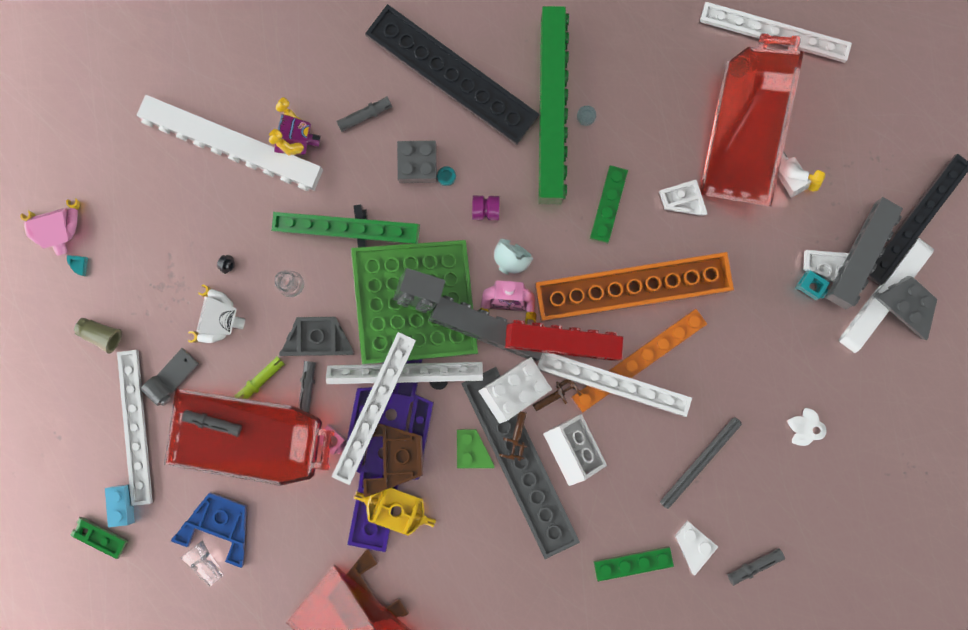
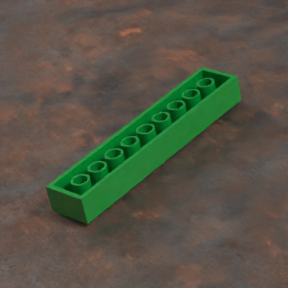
(552, 105)

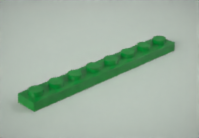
(346, 227)

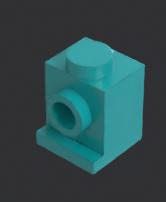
(812, 278)

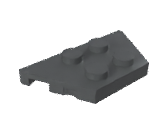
(910, 304)
(316, 337)

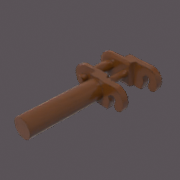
(556, 395)
(516, 437)

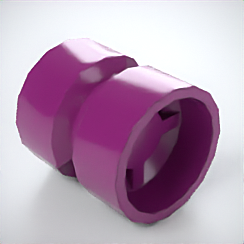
(485, 207)

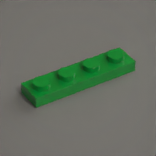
(608, 204)
(633, 563)

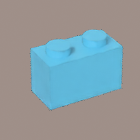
(119, 506)

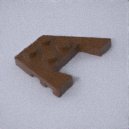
(400, 459)
(363, 564)

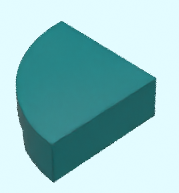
(78, 264)

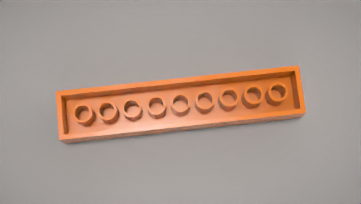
(634, 287)

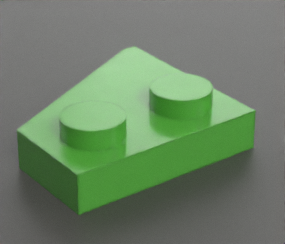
(471, 450)

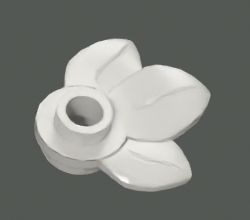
(804, 427)

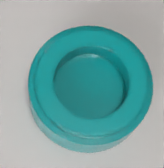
(446, 176)

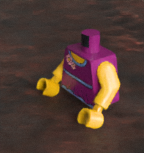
(292, 133)

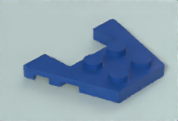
(219, 518)

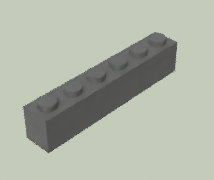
(864, 253)
(475, 324)

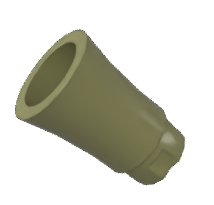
(98, 334)

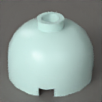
(511, 258)

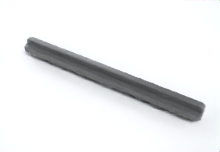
(701, 462)

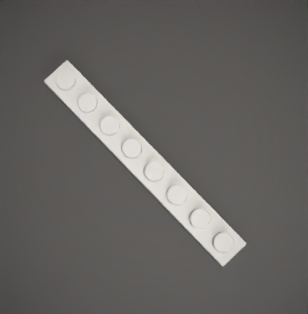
(755, 26)
(411, 373)
(615, 384)
(373, 408)
(134, 427)

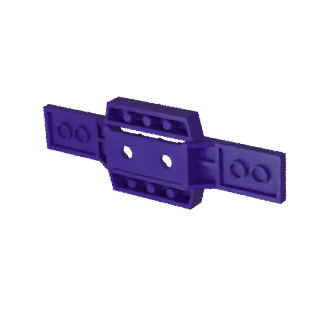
(364, 533)

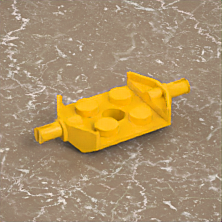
(380, 506)

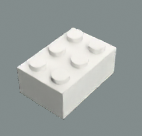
(515, 390)

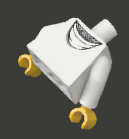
(796, 179)
(216, 317)

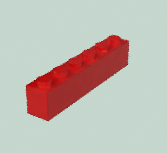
(564, 341)

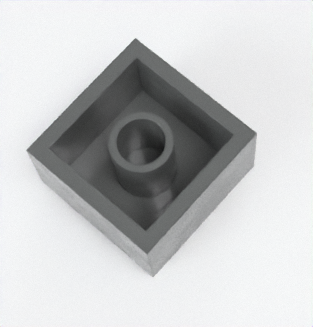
(417, 161)

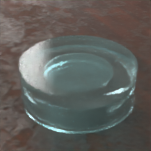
(586, 115)

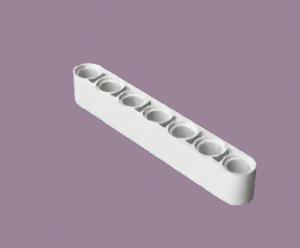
(873, 311)

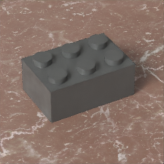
(418, 290)

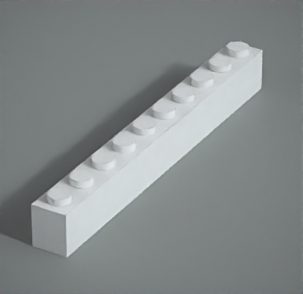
(229, 142)

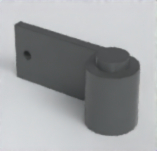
(169, 378)

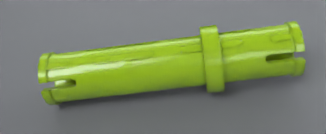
(254, 385)

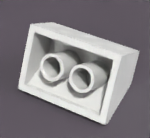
(575, 450)

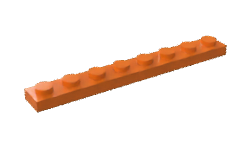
(645, 356)

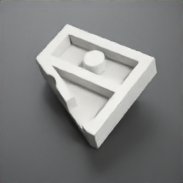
(684, 199)

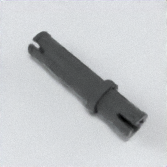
(364, 114)
(306, 385)
(204, 420)
(756, 566)

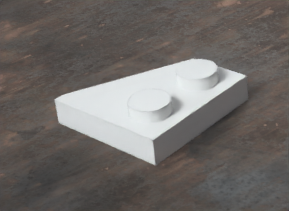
(694, 546)

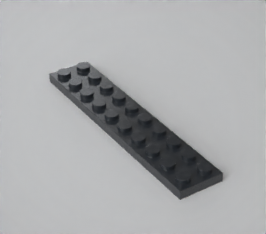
(452, 74)

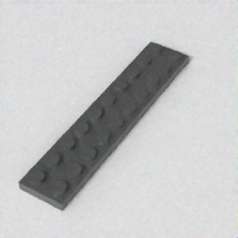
(526, 477)

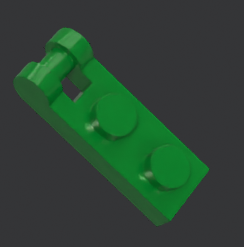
(99, 538)

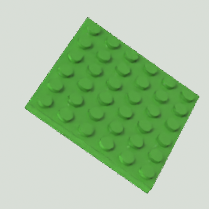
(381, 318)

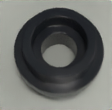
(225, 263)

